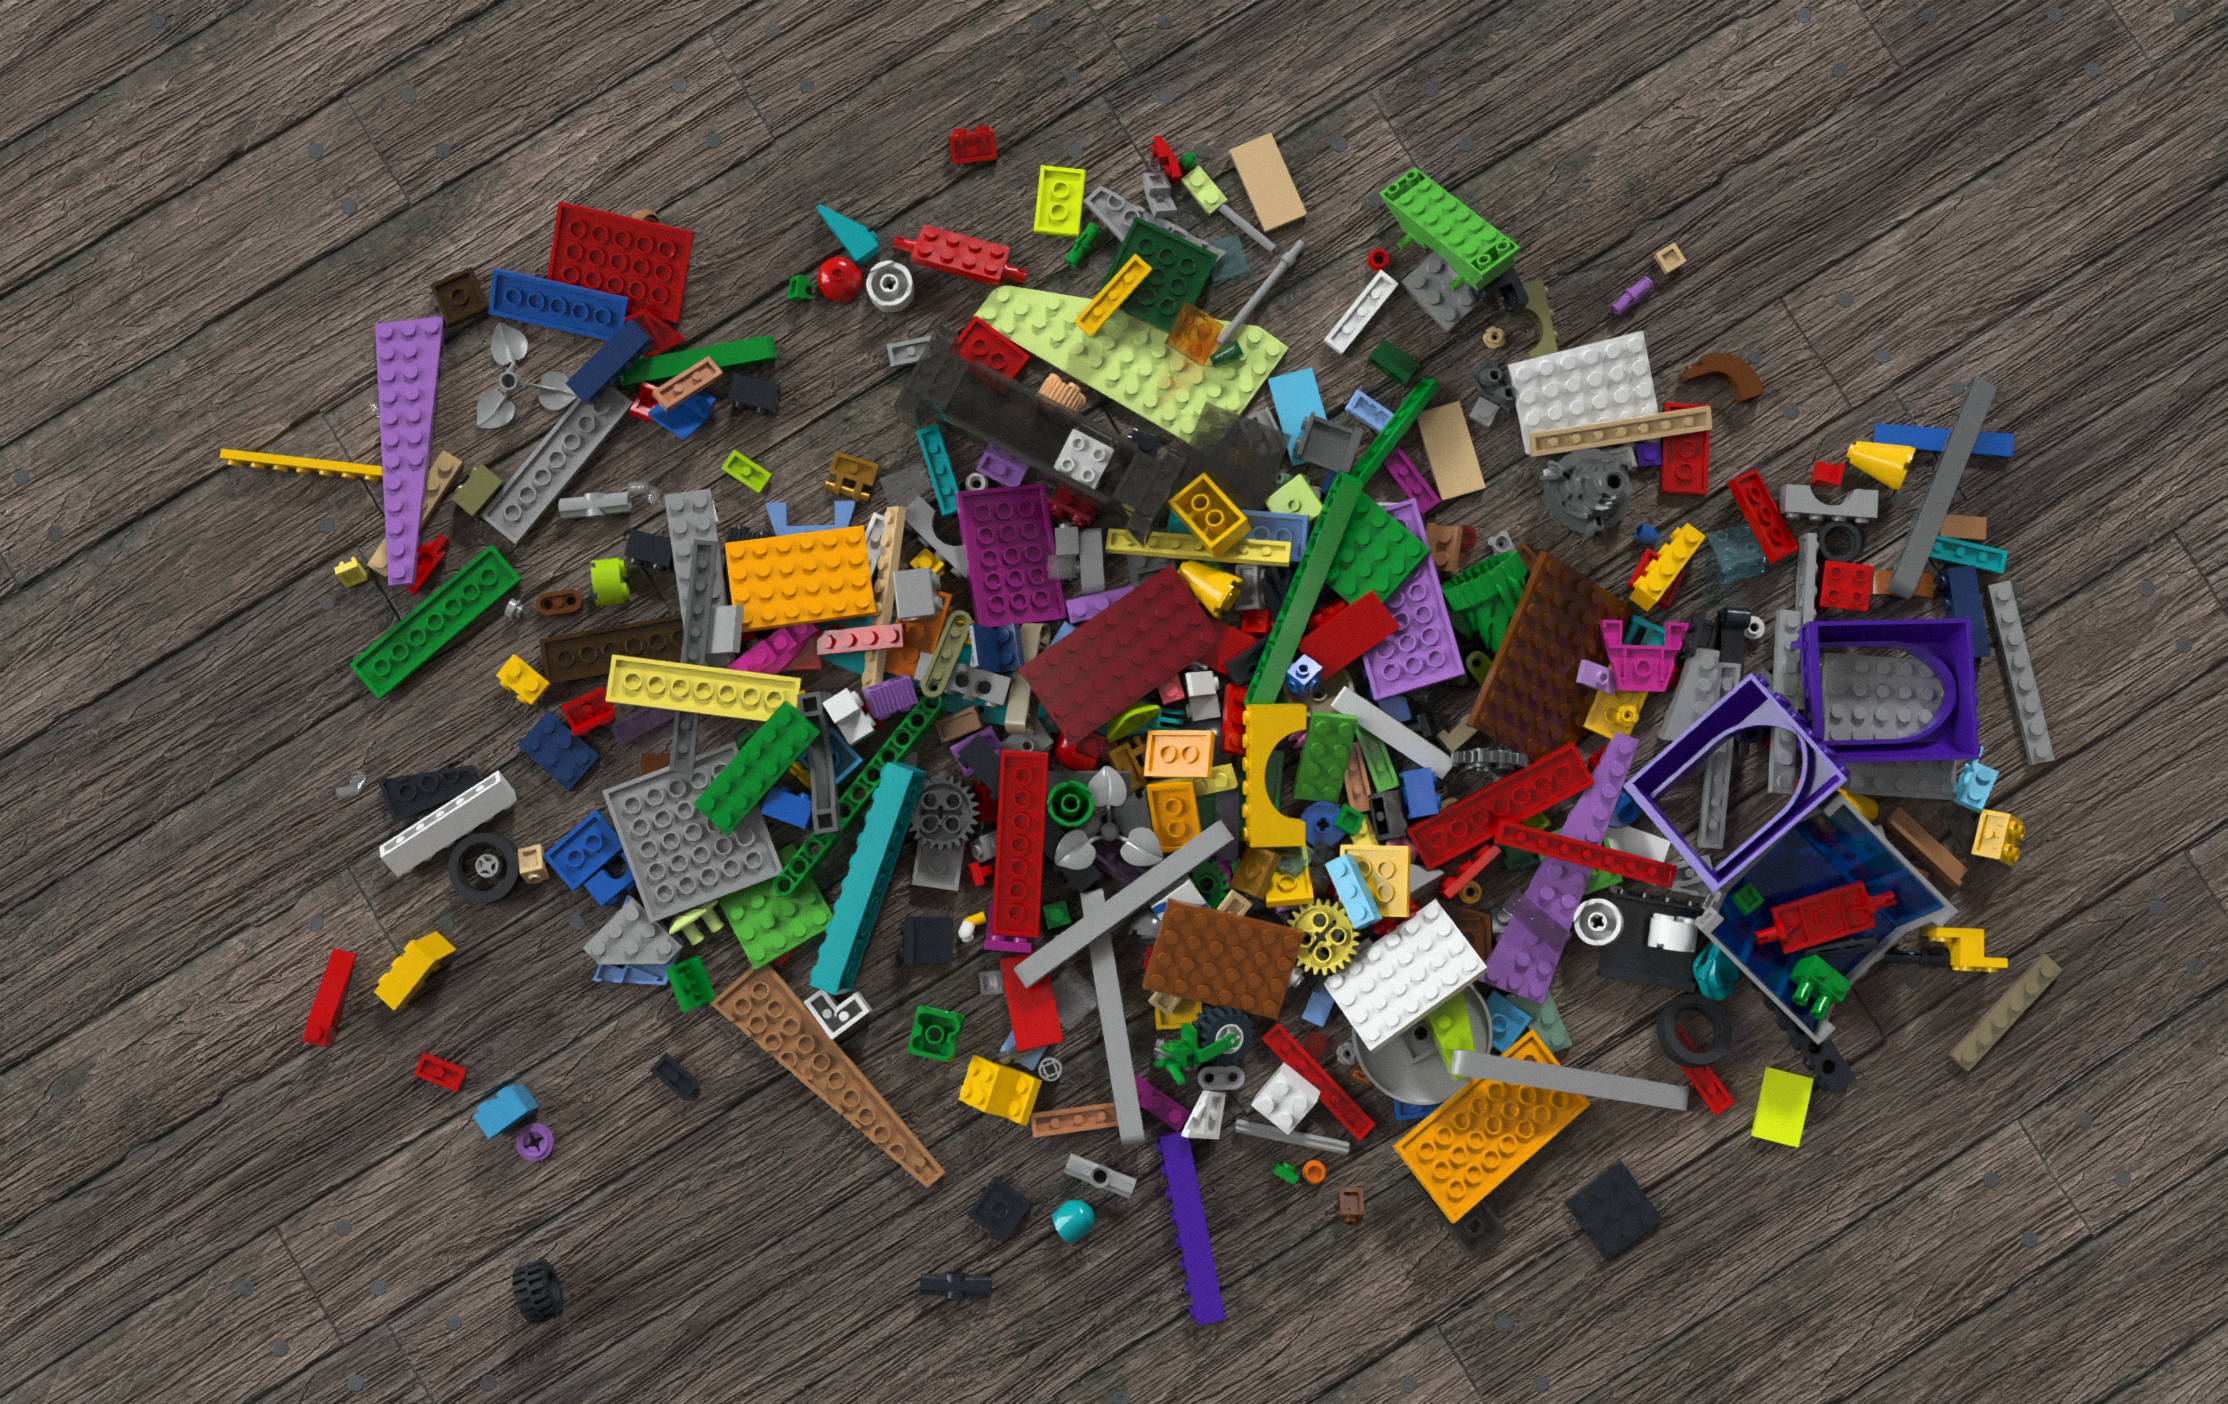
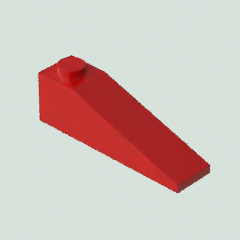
(330, 1000)

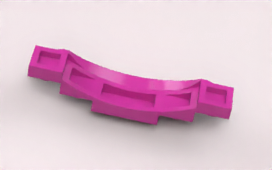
(775, 651)

